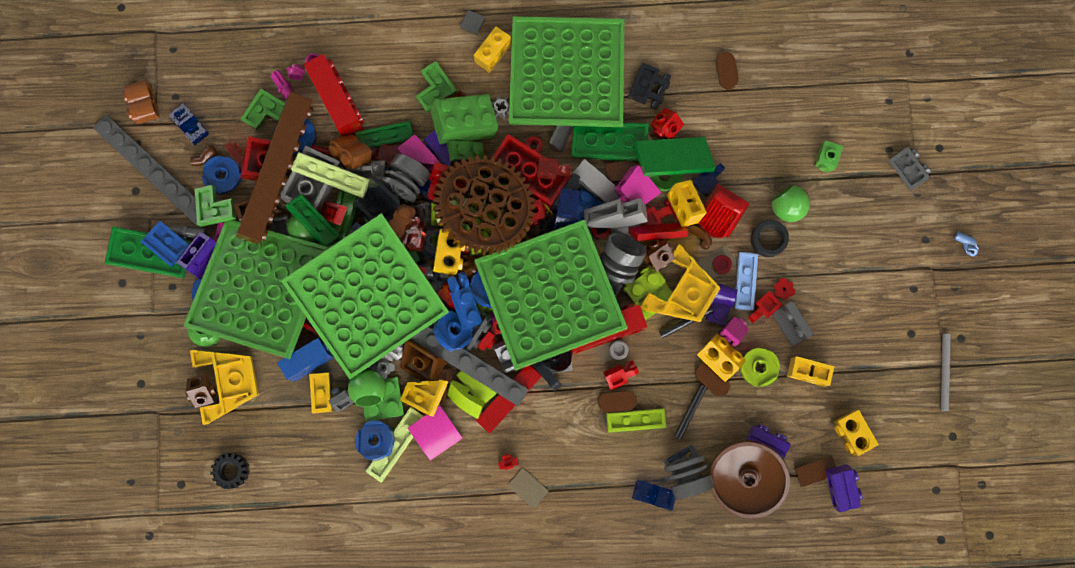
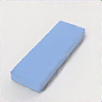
(746, 281)

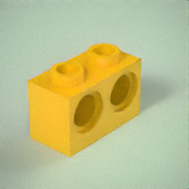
(492, 49)
(686, 203)
(444, 251)
(718, 360)
(810, 371)
(859, 429)

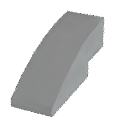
(596, 182)
(616, 214)

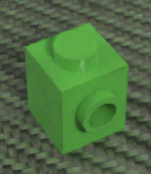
(828, 156)

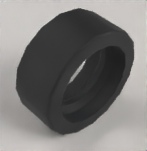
(770, 224)

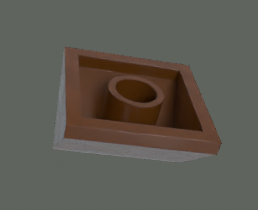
(421, 362)

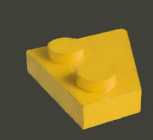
(424, 395)

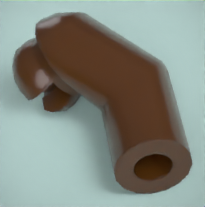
(208, 153)
(706, 241)

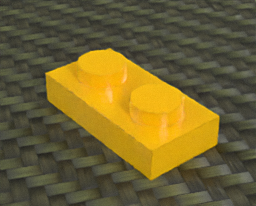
(320, 392)

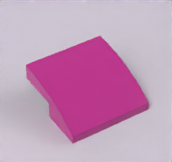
(435, 433)

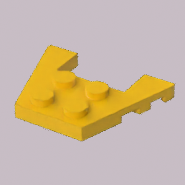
(692, 294)
(234, 381)

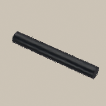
(681, 324)
(690, 412)

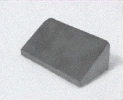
(560, 138)

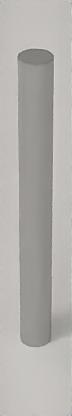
(945, 379)

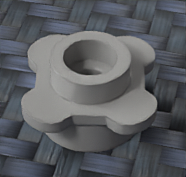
(388, 367)

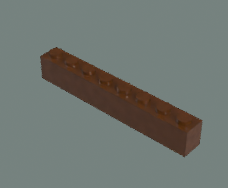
(273, 169)

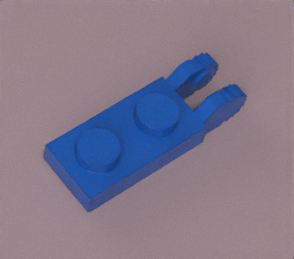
(464, 301)

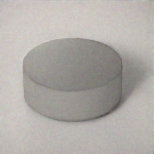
(618, 350)

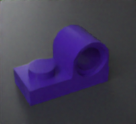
(722, 304)

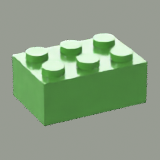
(464, 118)

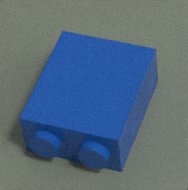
(305, 360)

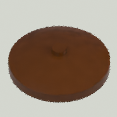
(750, 479)

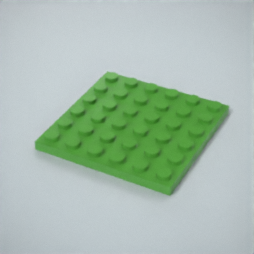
(567, 71)
(244, 292)
(550, 295)
(365, 296)

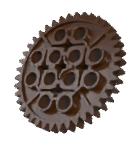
(512, 193)

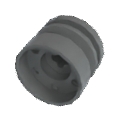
(405, 177)
(622, 257)
(689, 477)

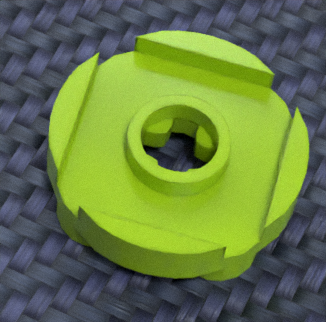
(770, 370)

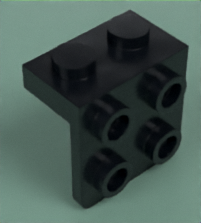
(377, 201)

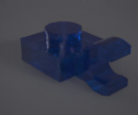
(707, 181)

